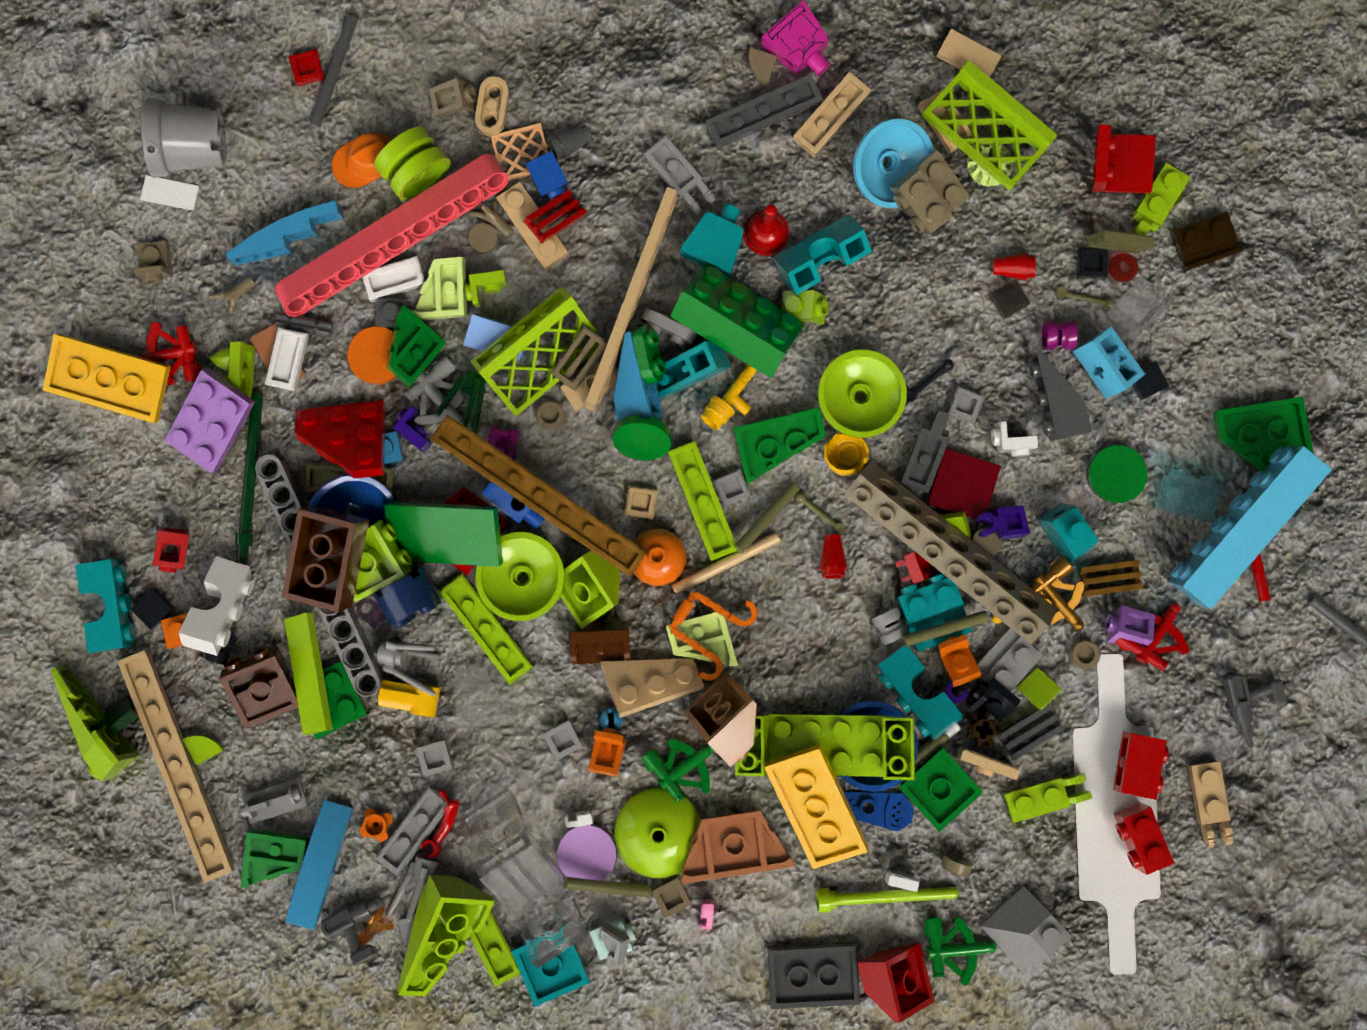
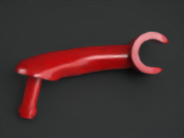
(446, 825)

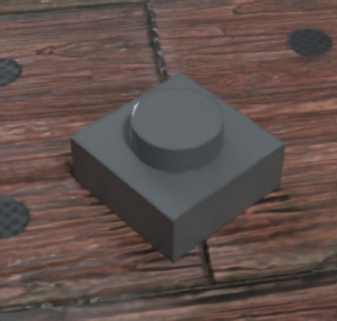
(387, 311)

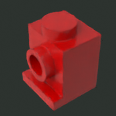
(166, 561)

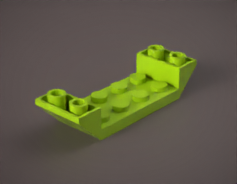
(852, 743)

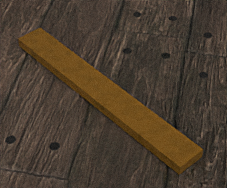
(538, 495)

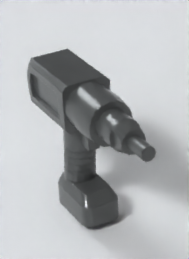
(1242, 698)
(348, 922)

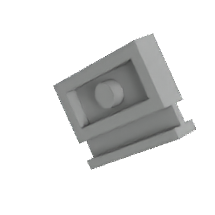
(1008, 660)

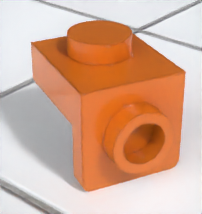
(607, 752)

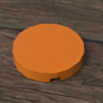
(369, 355)

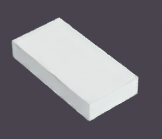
(394, 279)
(286, 359)

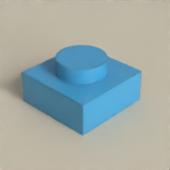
(393, 448)

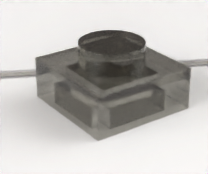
(1009, 299)

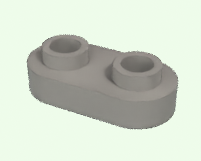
(679, 334)

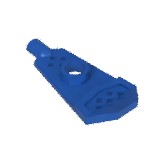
(883, 809)

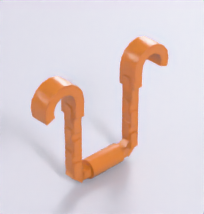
(683, 611)

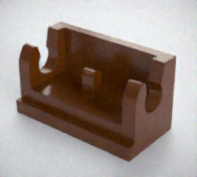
(599, 646)

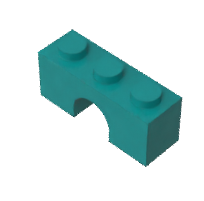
(839, 241)
(114, 628)
(932, 715)

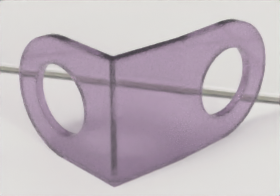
(376, 618)

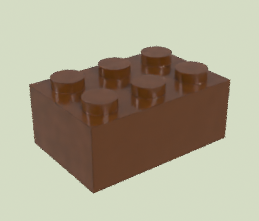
(325, 558)

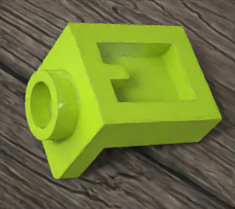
(489, 282)

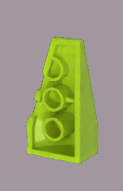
(100, 749)
(442, 924)

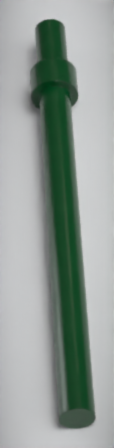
(244, 537)

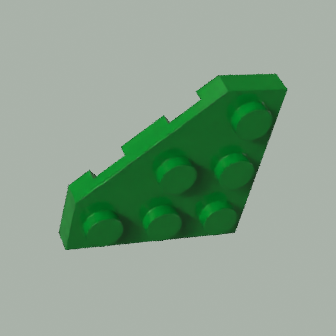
(1262, 428)

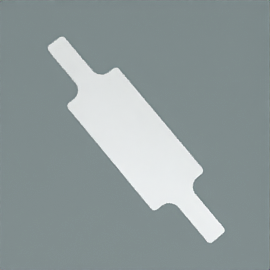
(1102, 855)

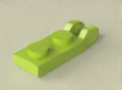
(1044, 797)

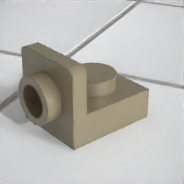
(453, 97)
(153, 261)

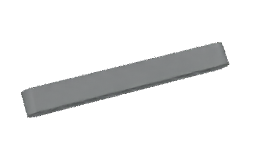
(344, 645)

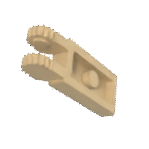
(1210, 801)

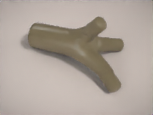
(493, 217)
(234, 292)

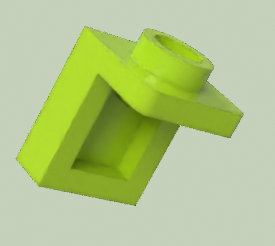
(806, 306)

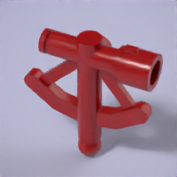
(183, 350)
(1150, 653)

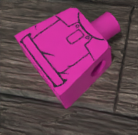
(798, 41)

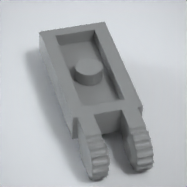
(677, 172)

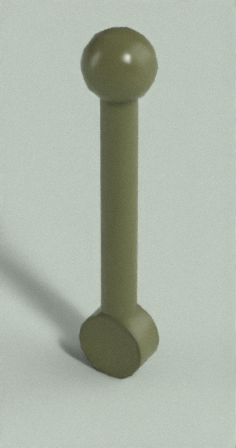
(1062, 292)
(838, 528)

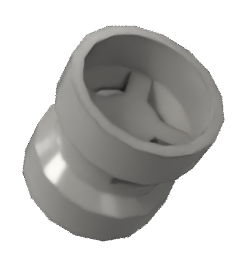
(892, 632)

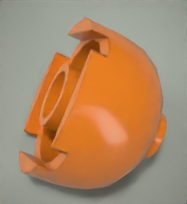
(664, 557)

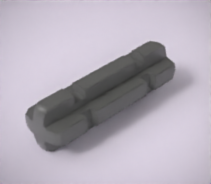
(304, 325)

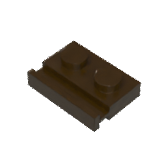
(1206, 241)

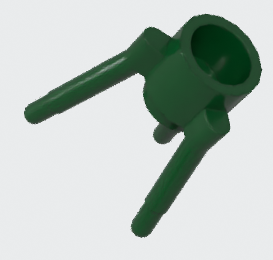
(472, 388)

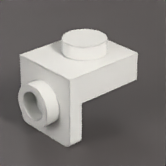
(1016, 445)

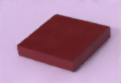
(963, 484)

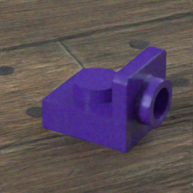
(415, 435)

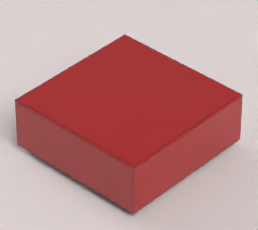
(307, 67)

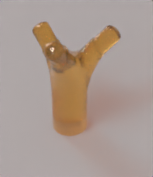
(374, 927)

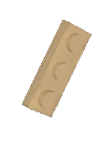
(831, 114)
(518, 206)

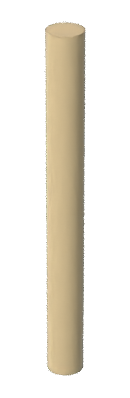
(725, 563)

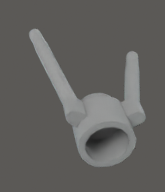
(394, 654)
(421, 870)

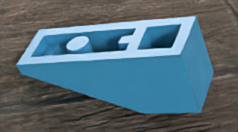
(631, 392)

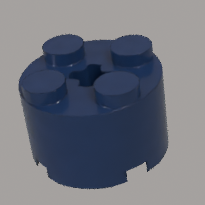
(407, 596)

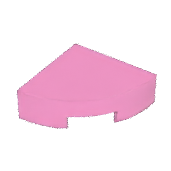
(706, 916)

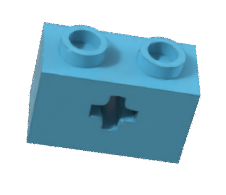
(1109, 362)

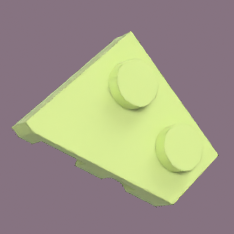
(444, 290)
(708, 631)

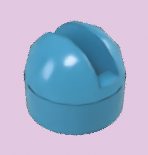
(604, 720)

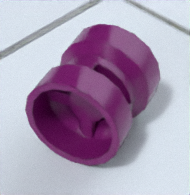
(1059, 335)

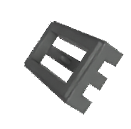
(1052, 719)

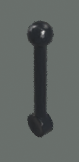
(948, 364)

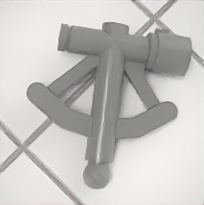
(427, 385)

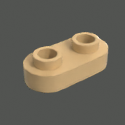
(491, 107)

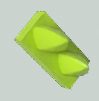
(239, 361)

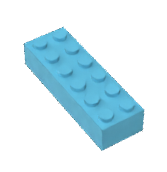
(1248, 525)

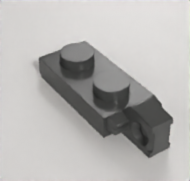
(927, 454)

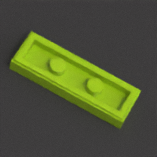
(495, 951)

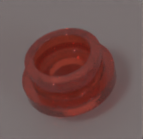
(1119, 275)

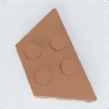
(733, 847)

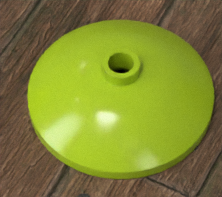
(874, 377)
(501, 586)
(651, 812)

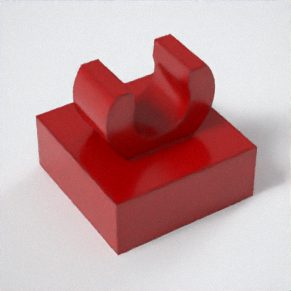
(918, 568)

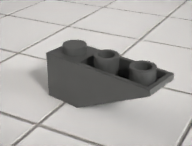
(1062, 406)

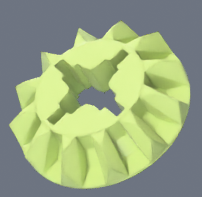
(982, 176)

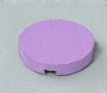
(587, 853)

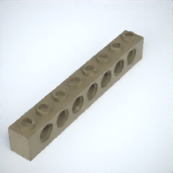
(951, 552)

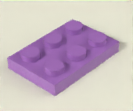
(209, 420)

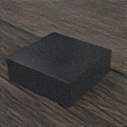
(1092, 263)
(1151, 382)
(152, 609)

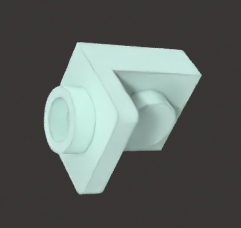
(619, 924)

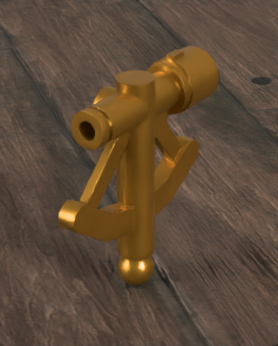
(1045, 585)

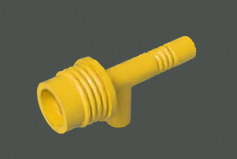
(719, 409)

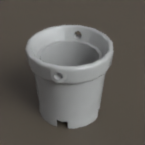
(181, 137)

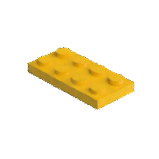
(106, 378)
(816, 806)

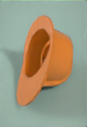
(355, 160)

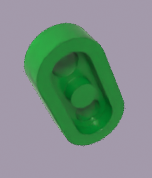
(647, 353)

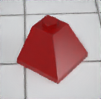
(897, 981)

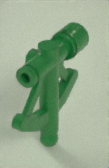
(670, 778)
(939, 951)

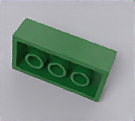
(737, 319)

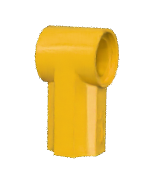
(409, 698)

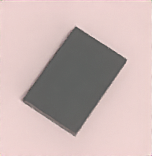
(813, 975)

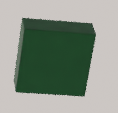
(120, 715)

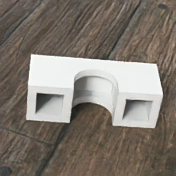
(211, 628)

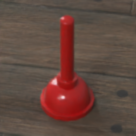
(766, 232)

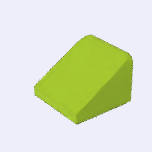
(1038, 688)

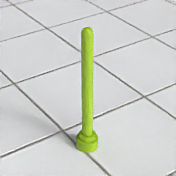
(830, 900)

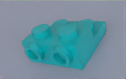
(931, 606)

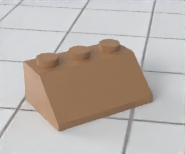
(725, 719)

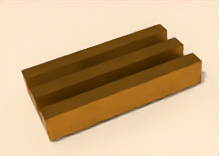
(1135, 574)

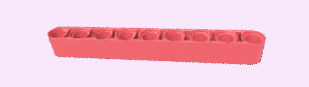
(391, 235)

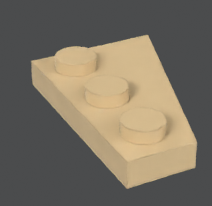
(647, 683)

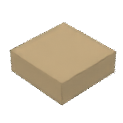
(641, 502)

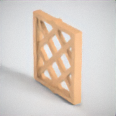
(517, 132)

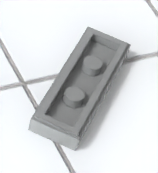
(412, 831)

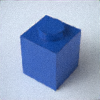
(547, 175)

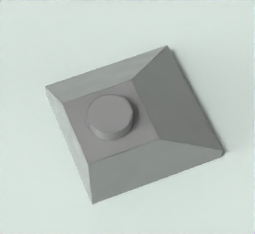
(1025, 930)

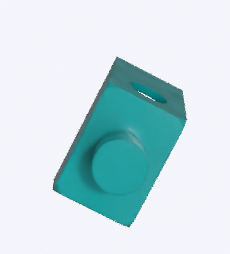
(715, 240)
(1068, 531)

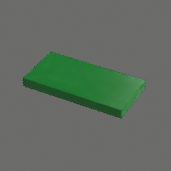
(447, 532)

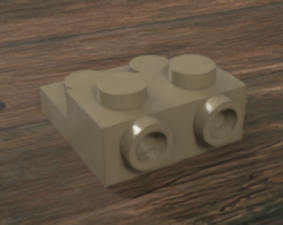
(929, 193)

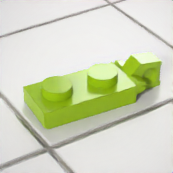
(1157, 205)

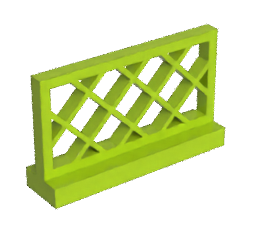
(1000, 105)
(520, 337)

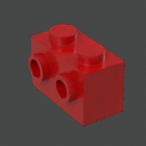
(1140, 765)
(1143, 838)

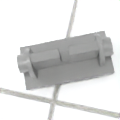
(273, 801)

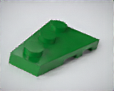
(776, 439)

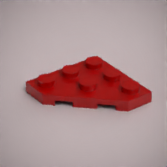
(346, 435)

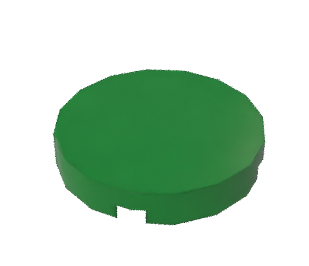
(642, 438)
(1117, 474)

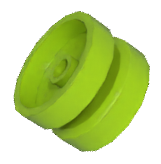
(412, 163)

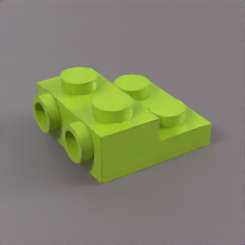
(381, 560)

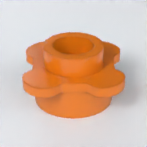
(368, 829)

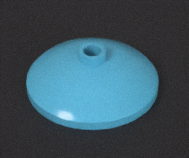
(903, 145)

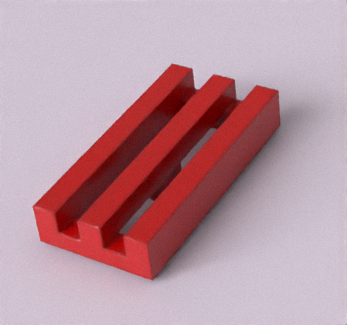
(571, 205)

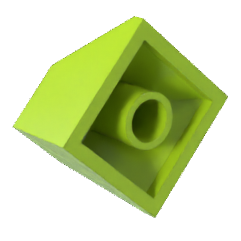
(590, 588)

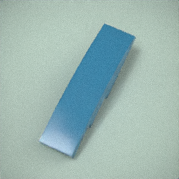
(276, 238)
(319, 865)

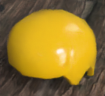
(846, 454)

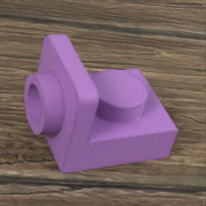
(1130, 625)

